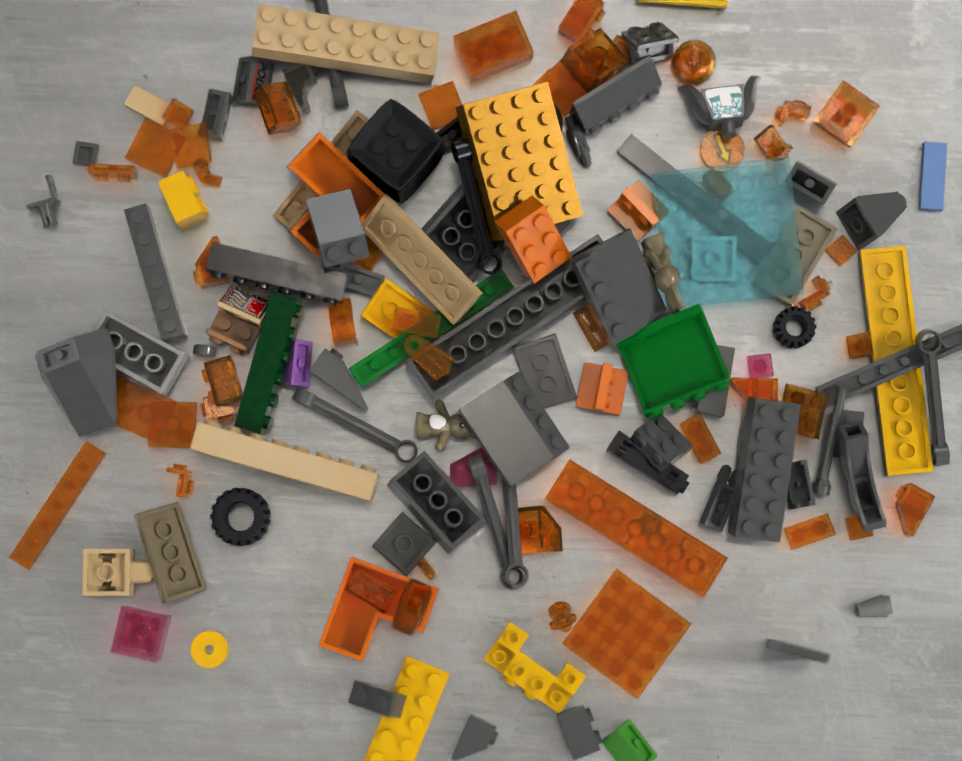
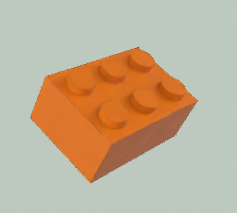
(533, 239)

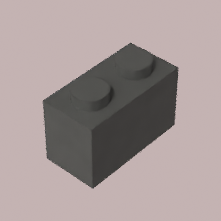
(811, 182)
(377, 699)
(579, 731)

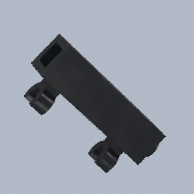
(670, 479)

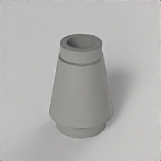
(875, 607)

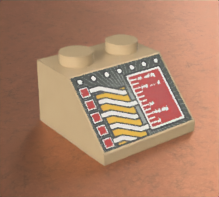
(244, 305)

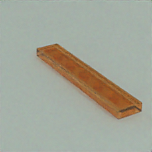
(57, 505)

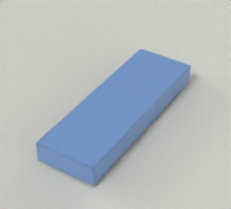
(933, 176)

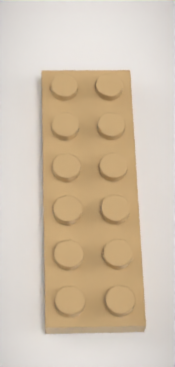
(420, 259)

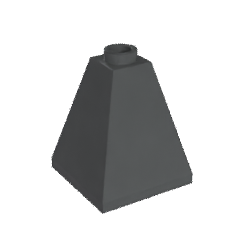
(870, 216)

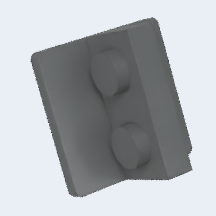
(651, 40)

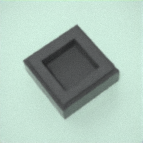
(85, 153)

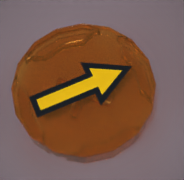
(720, 151)

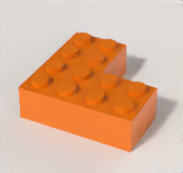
(328, 171)
(355, 621)

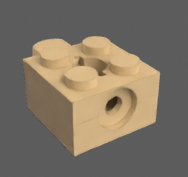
(113, 572)

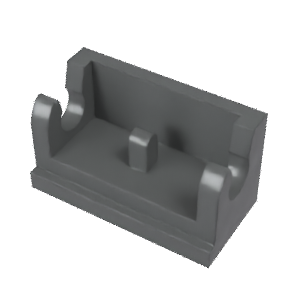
(217, 113)
(800, 488)

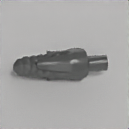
(578, 141)

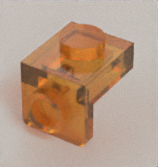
(795, 109)
(772, 143)
(814, 300)
(222, 414)
(185, 484)

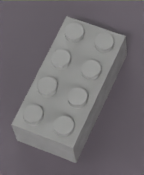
(142, 354)

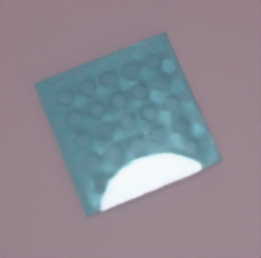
(731, 230)

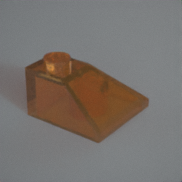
(539, 530)

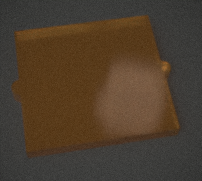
(440, 104)
(191, 145)

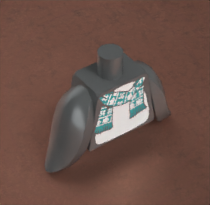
(722, 106)

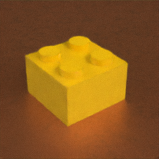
(182, 200)

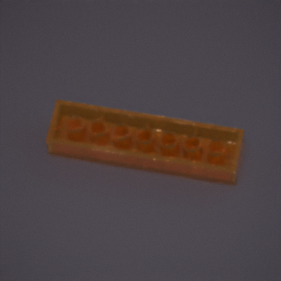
(636, 528)

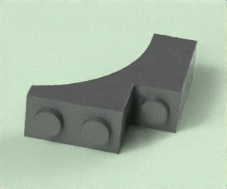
(858, 471)

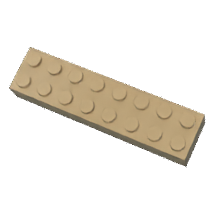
(345, 44)
(284, 461)

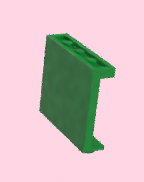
(674, 361)

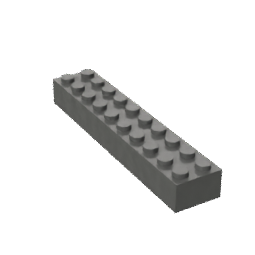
(505, 324)

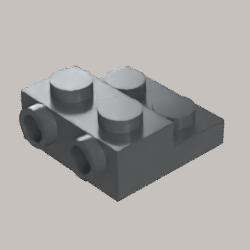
(660, 442)

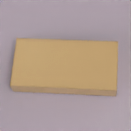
(147, 105)

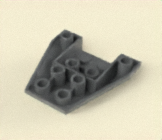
(82, 379)

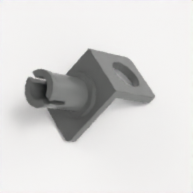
(45, 206)

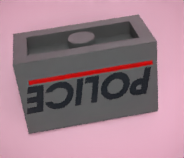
(250, 76)

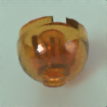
(693, 62)

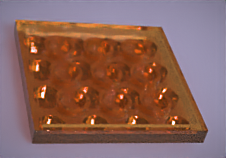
(626, 633)

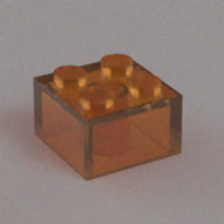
(594, 60)
(846, 114)

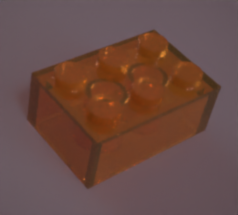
(493, 47)

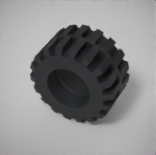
(220, 517)

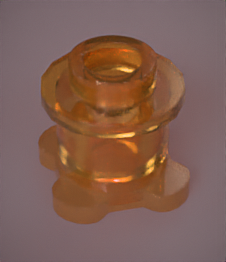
(561, 616)

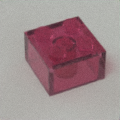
(141, 633)

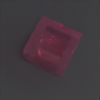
(760, 366)

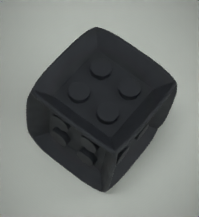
(396, 150)

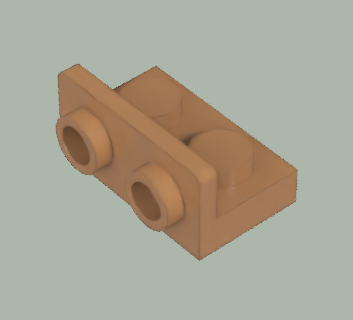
(233, 332)

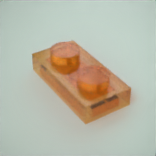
(102, 172)
(416, 322)
(700, 437)
(809, 531)

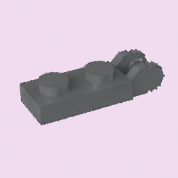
(720, 500)

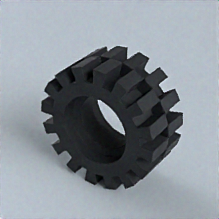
(801, 315)

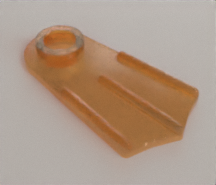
(429, 357)

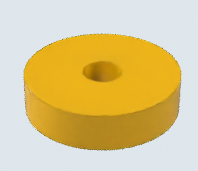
(199, 645)

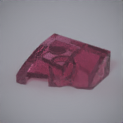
(461, 473)

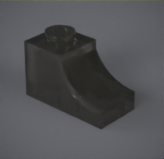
(301, 80)

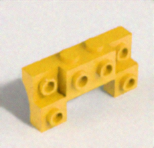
(528, 674)

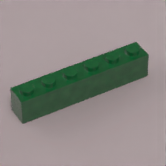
(268, 363)

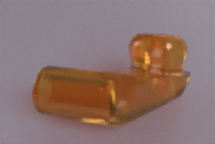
(206, 177)

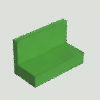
(628, 744)

